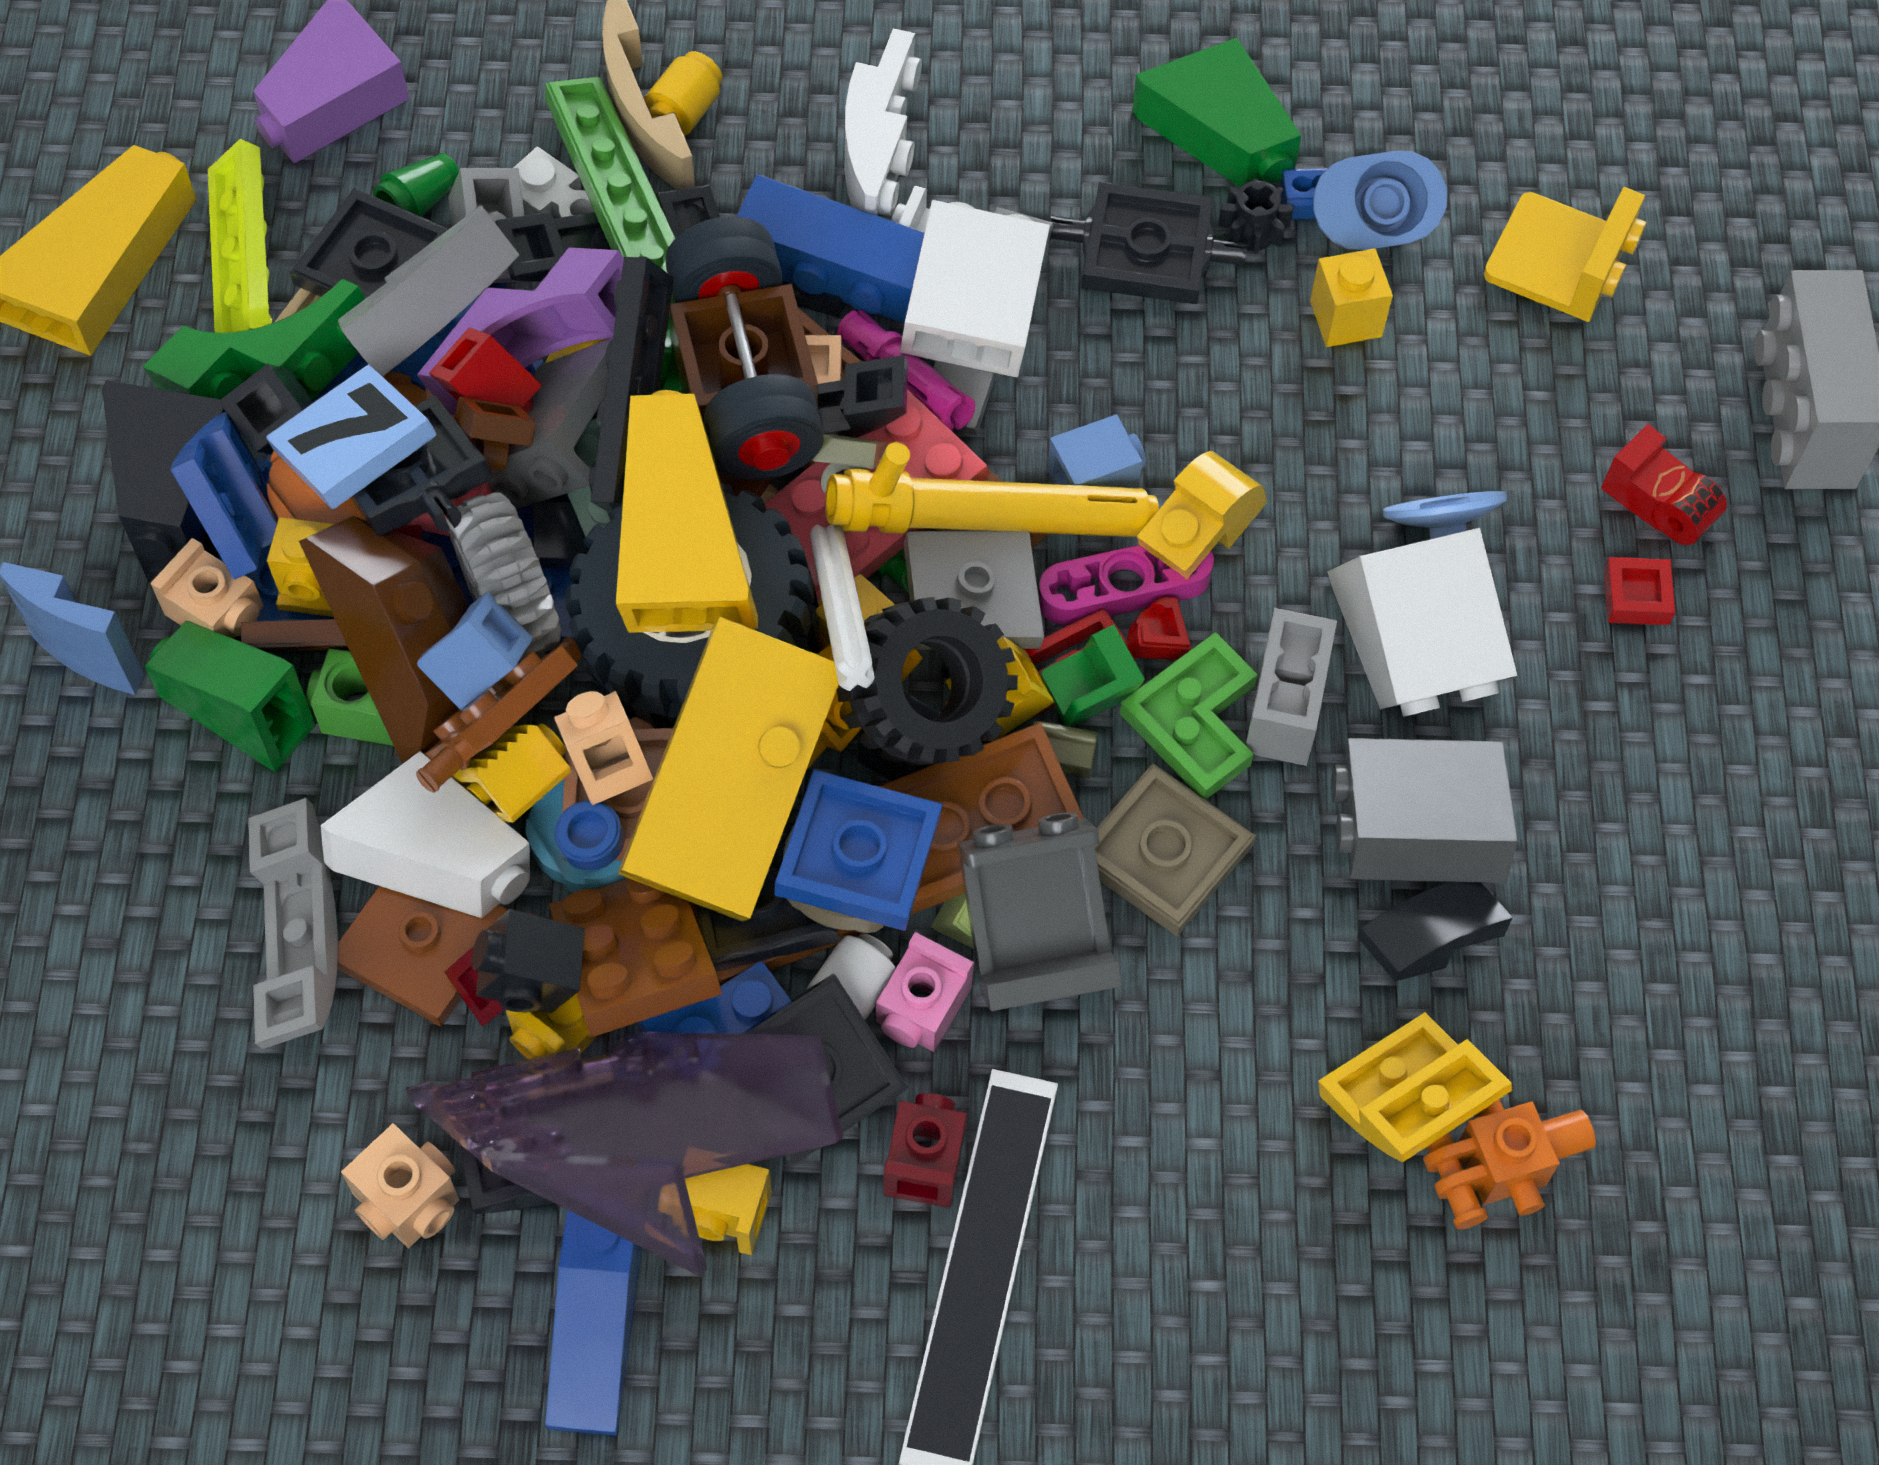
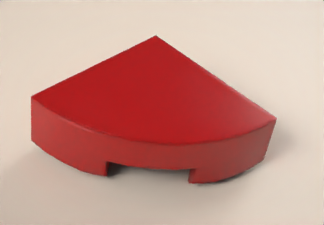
(1159, 632)

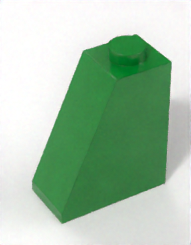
(1219, 113)
(233, 691)

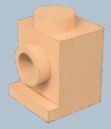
(204, 592)
(599, 734)

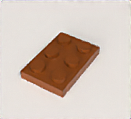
(637, 954)

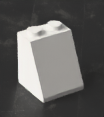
(1426, 621)

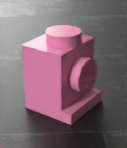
(935, 970)

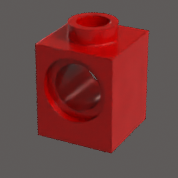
(484, 371)

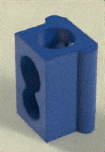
(1298, 190)

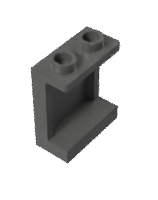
(562, 410)
(1037, 911)

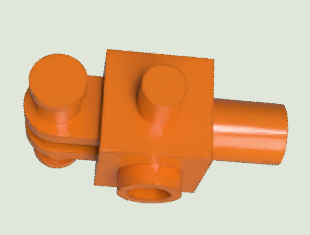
(1505, 1158)

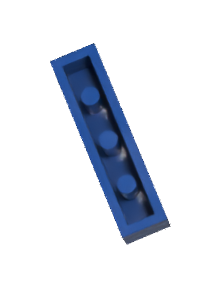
(837, 247)

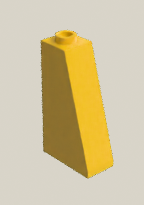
(94, 250)
(676, 531)

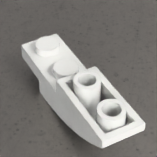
(878, 126)

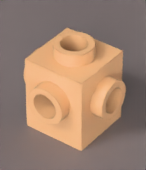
(402, 1187)

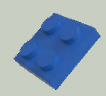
(858, 850)

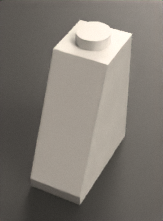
(428, 843)

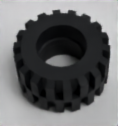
(975, 672)

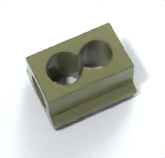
(1072, 747)

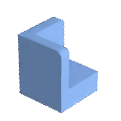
(476, 651)

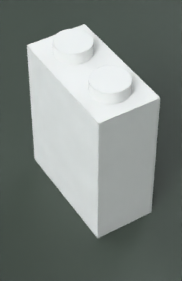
(974, 288)

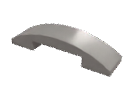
(298, 924)

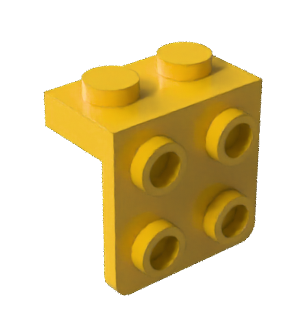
(1565, 253)

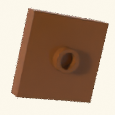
(405, 947)

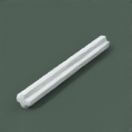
(841, 607)

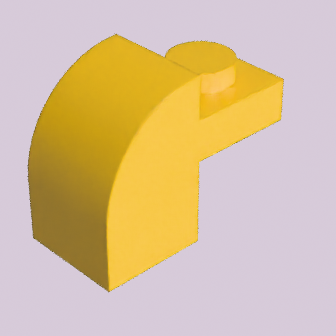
(1208, 507)

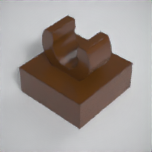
(494, 427)

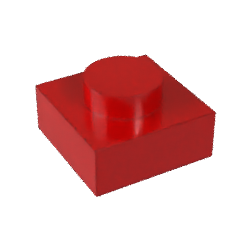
(1639, 591)

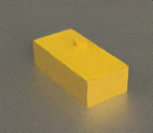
(731, 770)

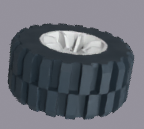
(657, 668)

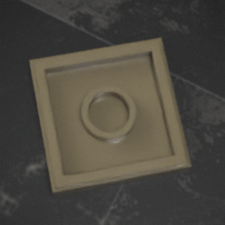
(1168, 849)

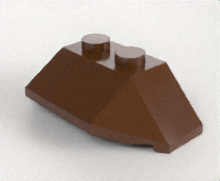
(391, 606)

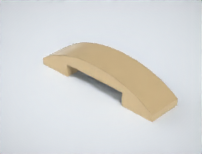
(657, 139)

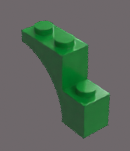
(305, 343)

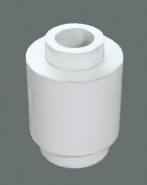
(861, 967)

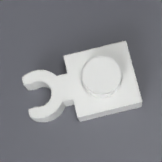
(551, 186)

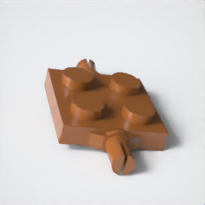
(494, 712)

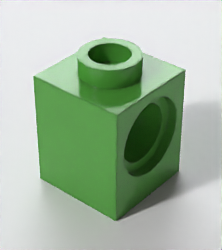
(343, 718)

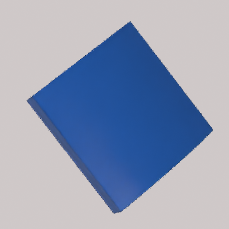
(227, 493)

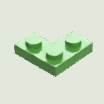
(1180, 713)

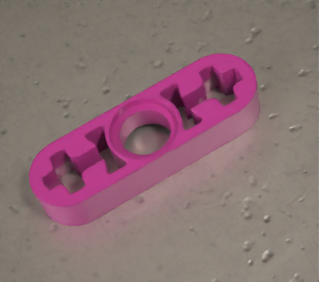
(1077, 576)

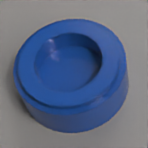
(589, 835)

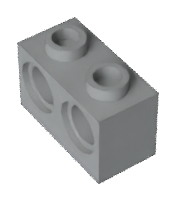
(1291, 686)

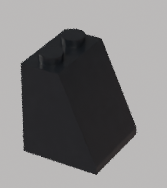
(144, 438)

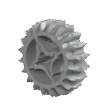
(501, 560)

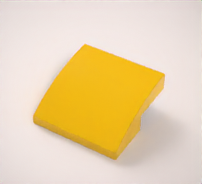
(1413, 1088)

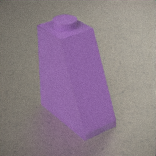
(328, 83)

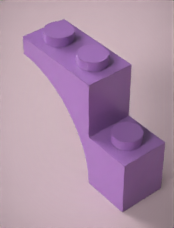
(564, 310)

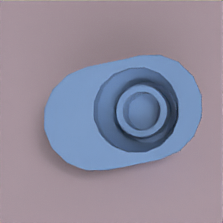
(1380, 200)

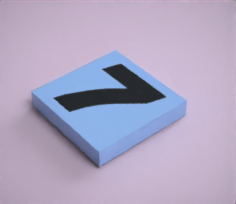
(351, 436)

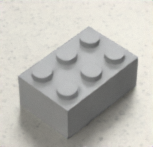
(1821, 379)

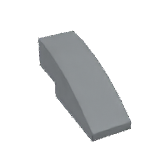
(428, 291)

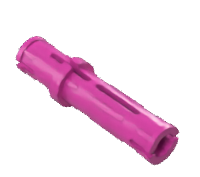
(923, 381)

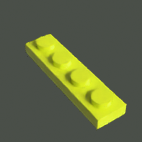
(238, 240)

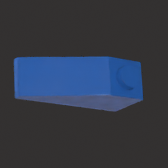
(591, 1328)

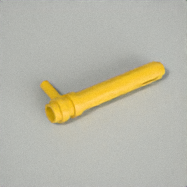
(899, 502)

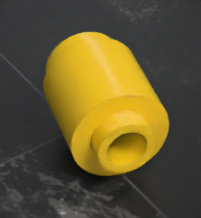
(686, 90)

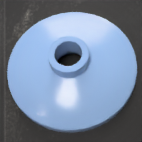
(1445, 513)

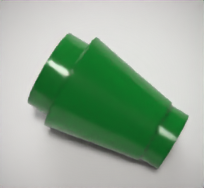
(418, 185)

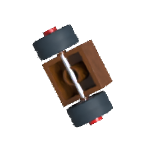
(743, 349)

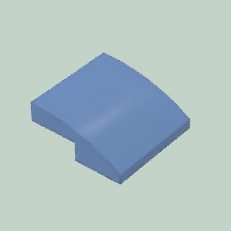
(74, 633)

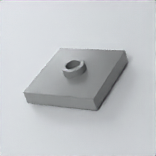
(982, 571)

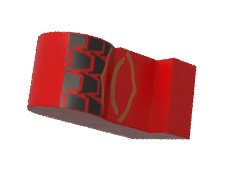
(1663, 489)

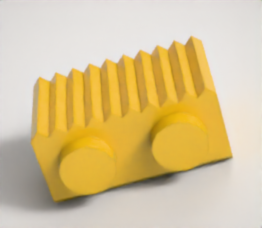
(516, 770)

